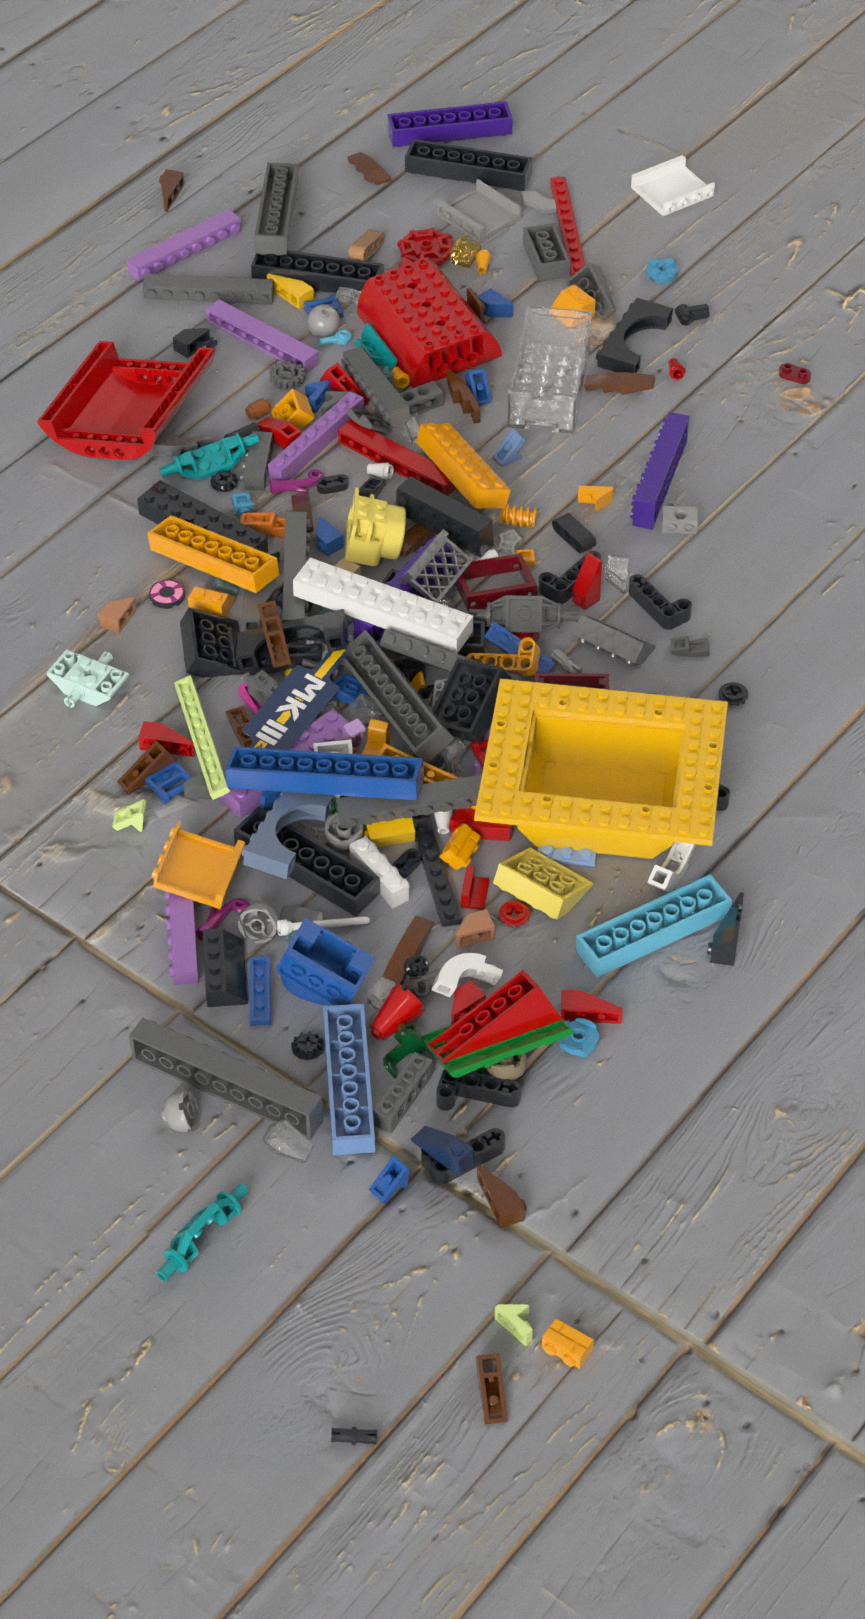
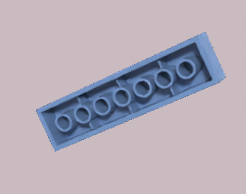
(348, 1079)

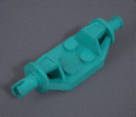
(210, 458)
(182, 1241)

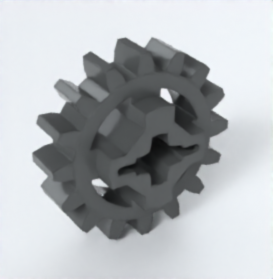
(287, 375)

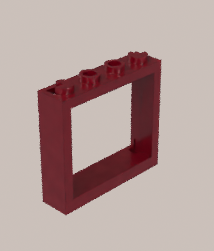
(493, 567)
(589, 680)

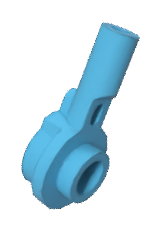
(342, 337)

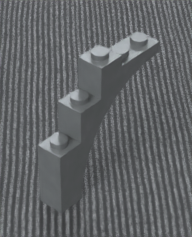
(250, 612)

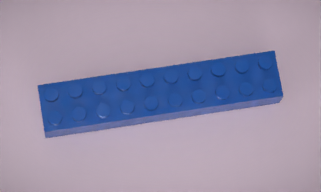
(325, 773)

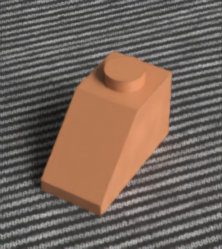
(117, 614)
(475, 929)

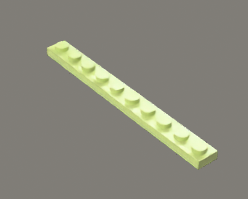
(201, 737)

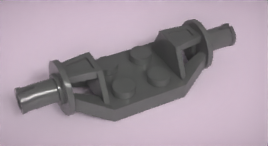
(524, 614)

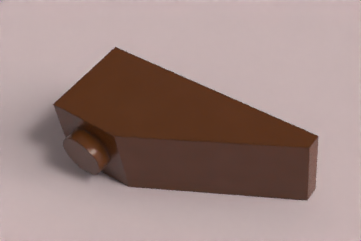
(171, 186)
(149, 763)
(501, 1198)
(491, 1388)

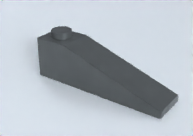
(593, 282)

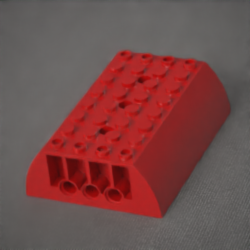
(425, 350)

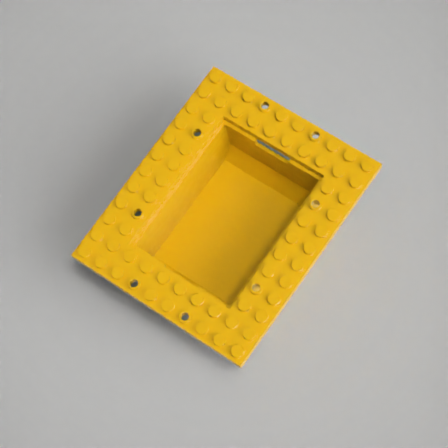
(603, 768)

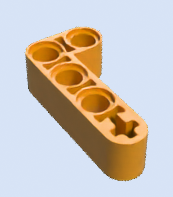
(519, 660)
(378, 734)

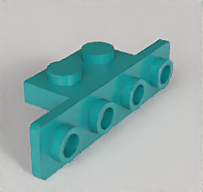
(375, 347)

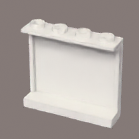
(671, 186)

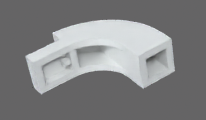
(673, 868)
(465, 966)

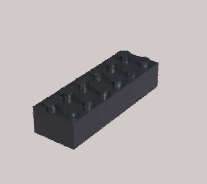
(439, 512)

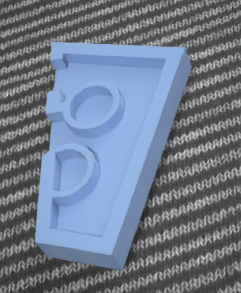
(569, 856)

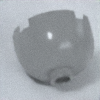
(323, 321)
(341, 837)
(258, 922)
(180, 1111)

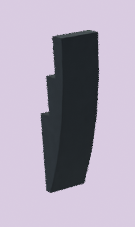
(296, 654)

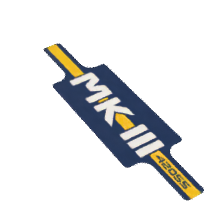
(294, 705)

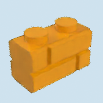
(460, 847)
(567, 1344)

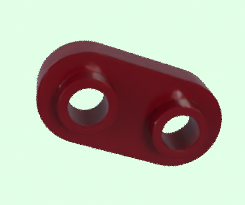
(794, 373)

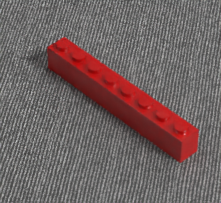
(384, 450)

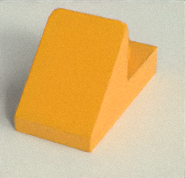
(597, 495)

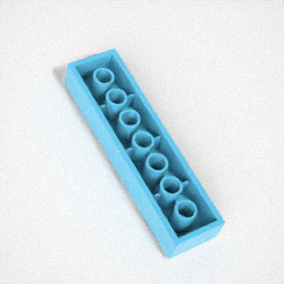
(653, 925)

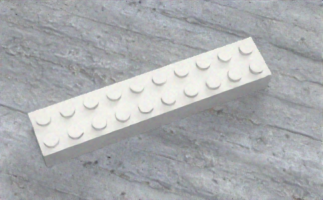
(383, 605)

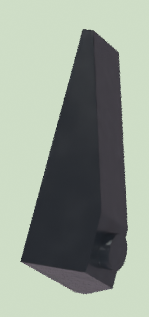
(726, 936)

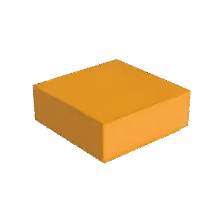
(528, 556)

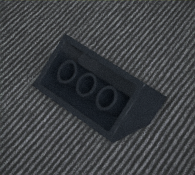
(224, 968)

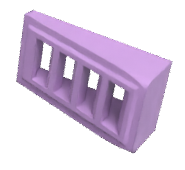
(354, 731)

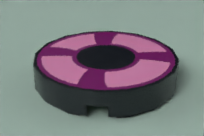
(166, 594)

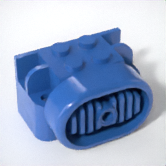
(323, 966)

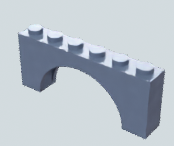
(265, 850)

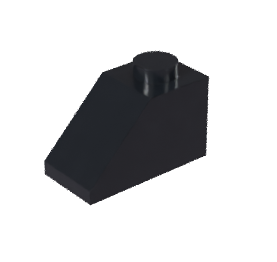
(187, 340)

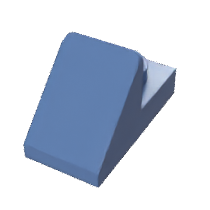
(508, 450)

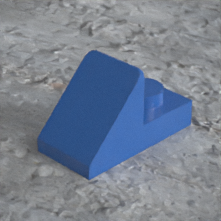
(316, 394)
(392, 1176)

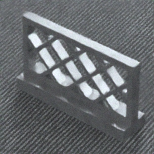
(427, 556)

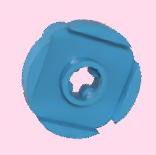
(662, 270)
(583, 1046)

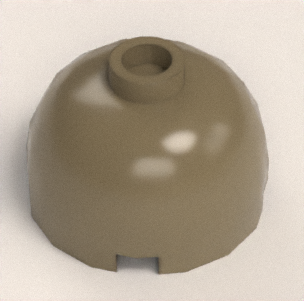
(510, 1068)

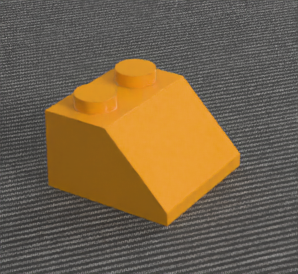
(575, 299)
(294, 408)
(211, 601)

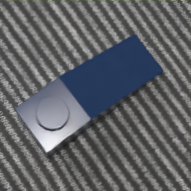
(445, 1148)

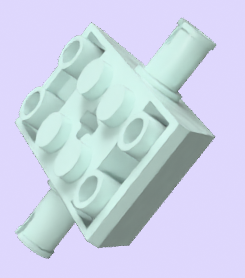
(86, 678)

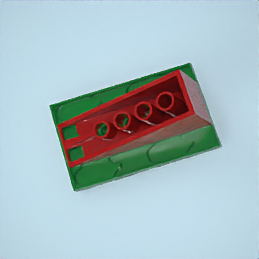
(501, 1026)

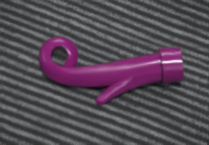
(295, 485)
(215, 918)

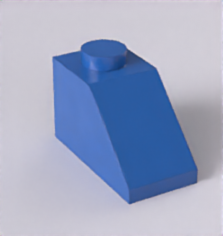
(496, 304)
(478, 385)
(328, 538)

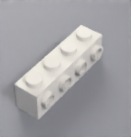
(392, 886)

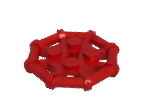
(426, 245)

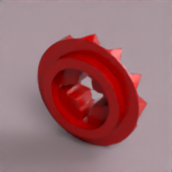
(521, 910)

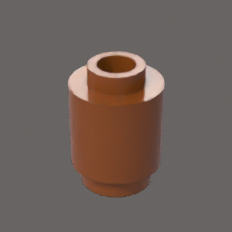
(258, 409)

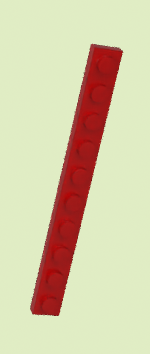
(567, 223)

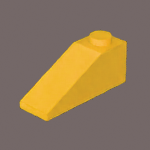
(292, 290)

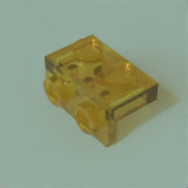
(464, 252)

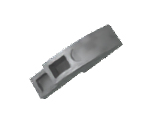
(170, 445)

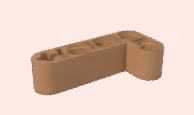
(366, 245)

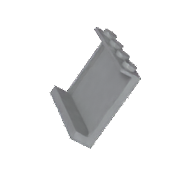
(480, 212)

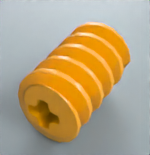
(518, 516)

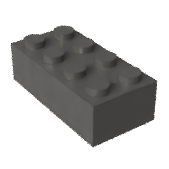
(546, 252)

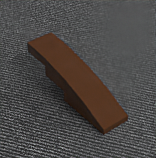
(370, 168)
(622, 381)
(461, 394)
(301, 503)
(415, 538)
(274, 634)
(238, 720)
(409, 946)

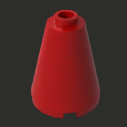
(397, 1009)

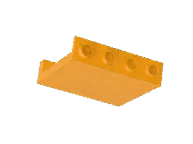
(197, 867)

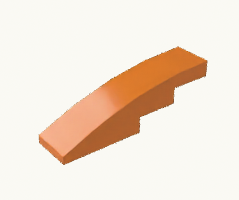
(265, 523)

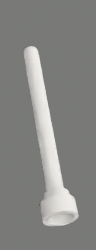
(285, 927)

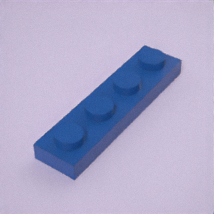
(510, 644)
(260, 991)

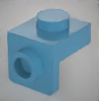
(242, 503)

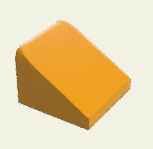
(418, 682)

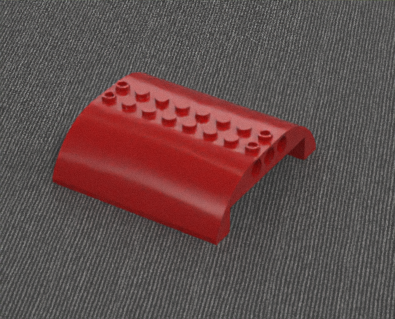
(120, 404)

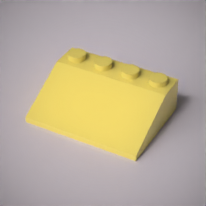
(541, 882)

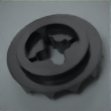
(223, 486)
(736, 689)
(314, 1050)

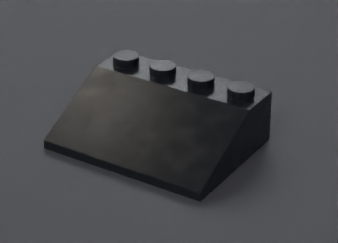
(209, 644)
(469, 699)

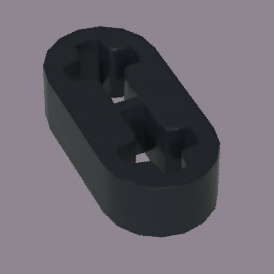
(332, 484)
(408, 865)

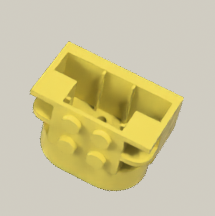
(373, 530)

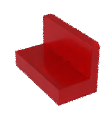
(474, 890)

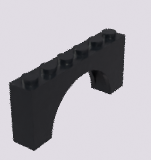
(640, 316)
(326, 628)

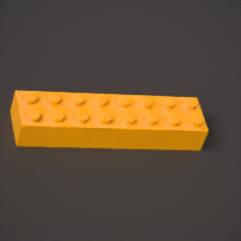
(463, 466)
(213, 554)

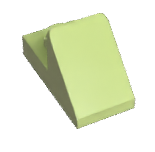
(130, 815)
(513, 1319)

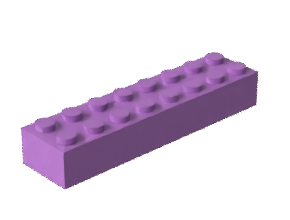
(324, 729)

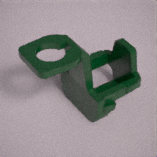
(410, 1041)

